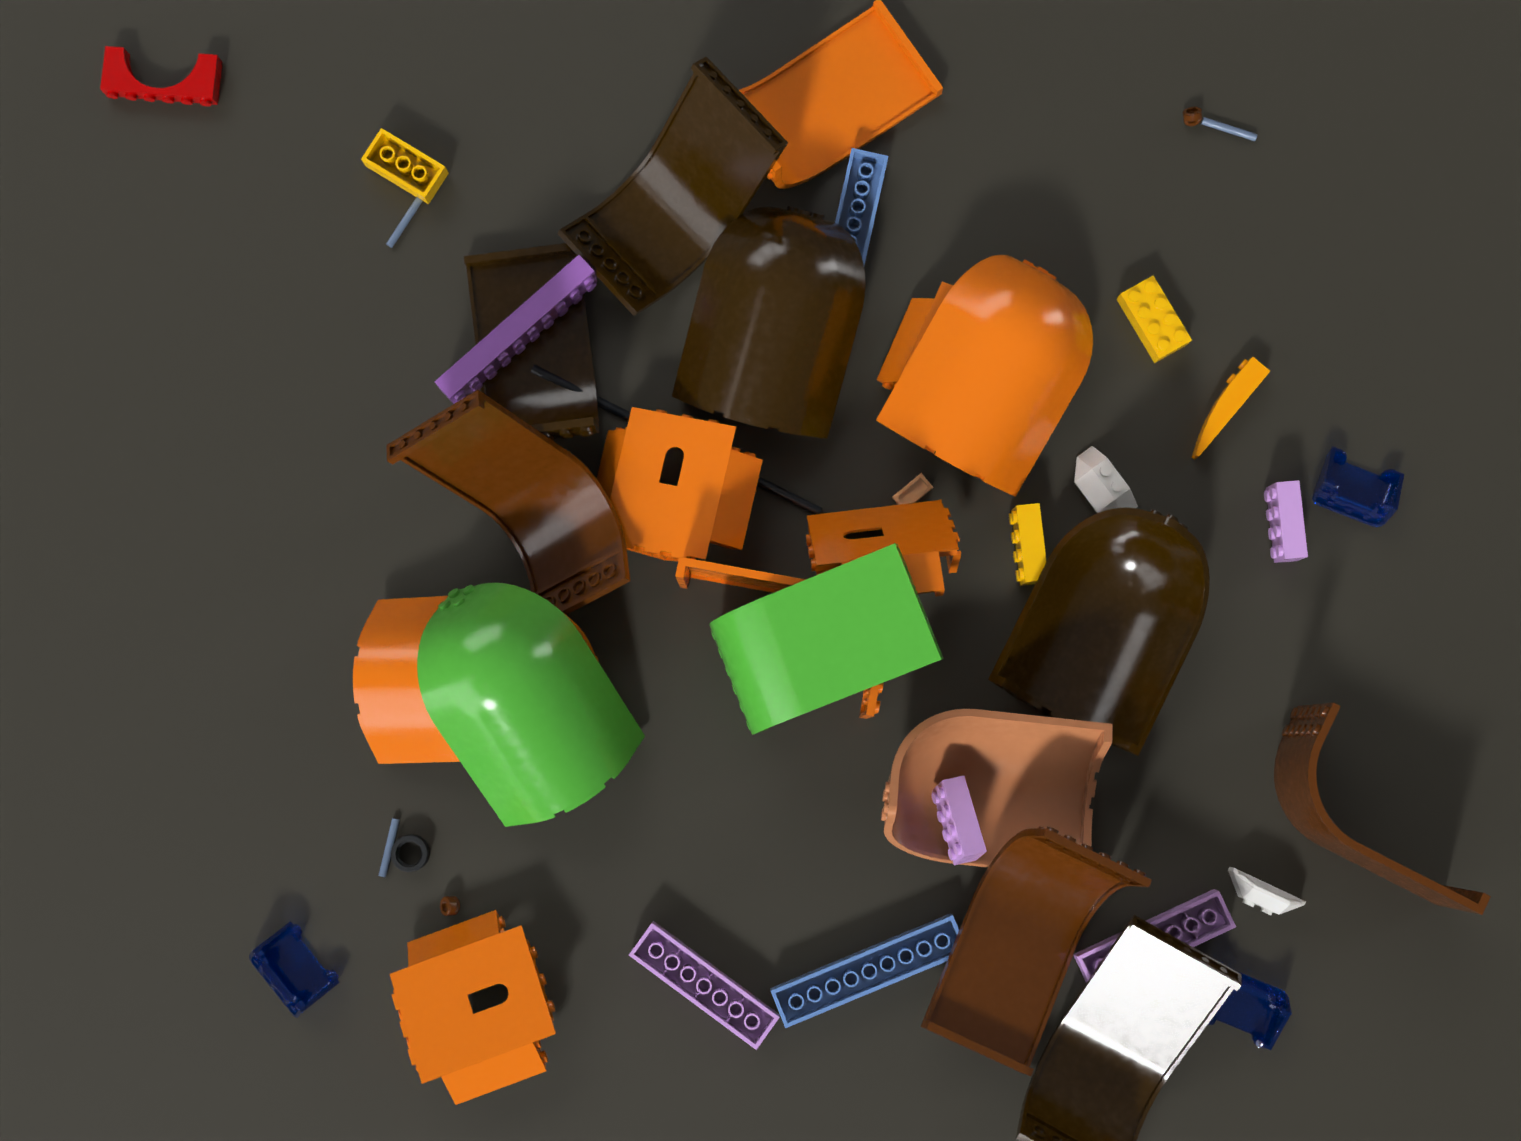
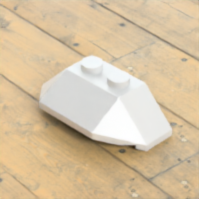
(1101, 482)
(1263, 894)

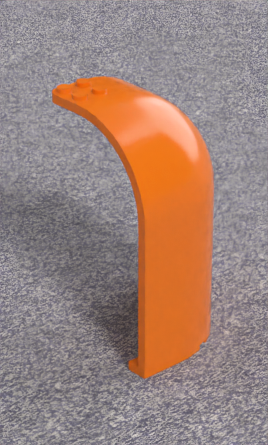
(994, 371)
(388, 683)

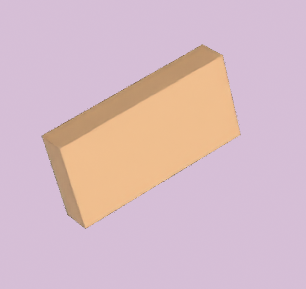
(913, 490)

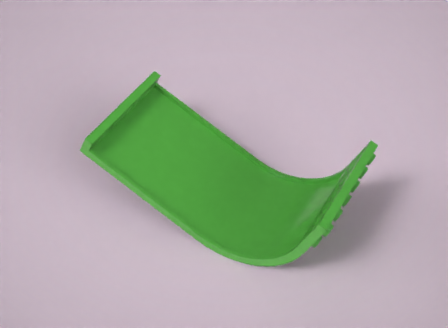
(825, 638)

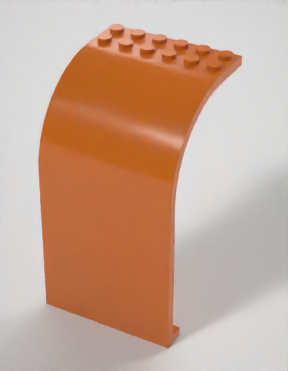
(842, 94)
(762, 581)

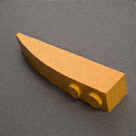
(1230, 400)

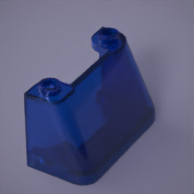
(1357, 491)
(292, 970)
(1256, 1010)

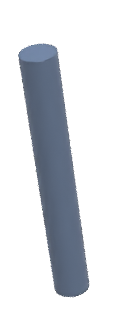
(1229, 129)
(404, 222)
(387, 852)

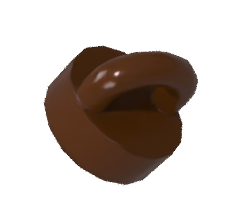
(1192, 116)
(449, 905)

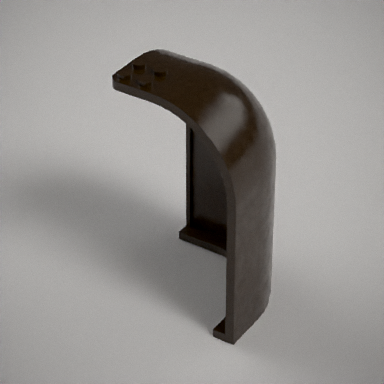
(774, 322)
(1109, 623)

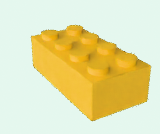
(404, 166)
(1153, 319)
(1028, 541)

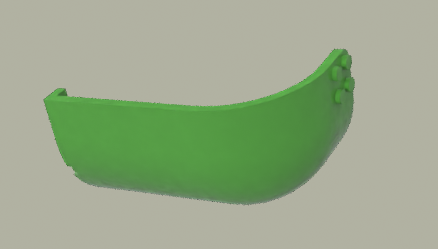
(522, 702)

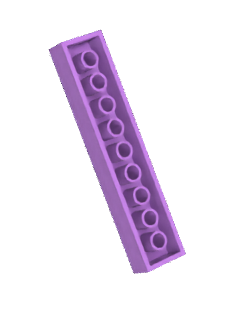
(518, 330)

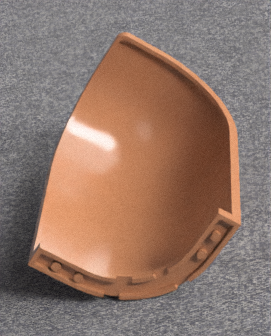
(1017, 773)

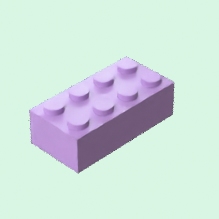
(1286, 521)
(958, 820)

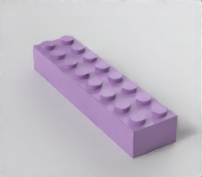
(1189, 922)
(704, 985)

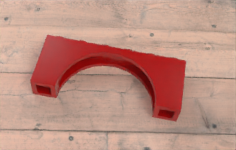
(198, 87)

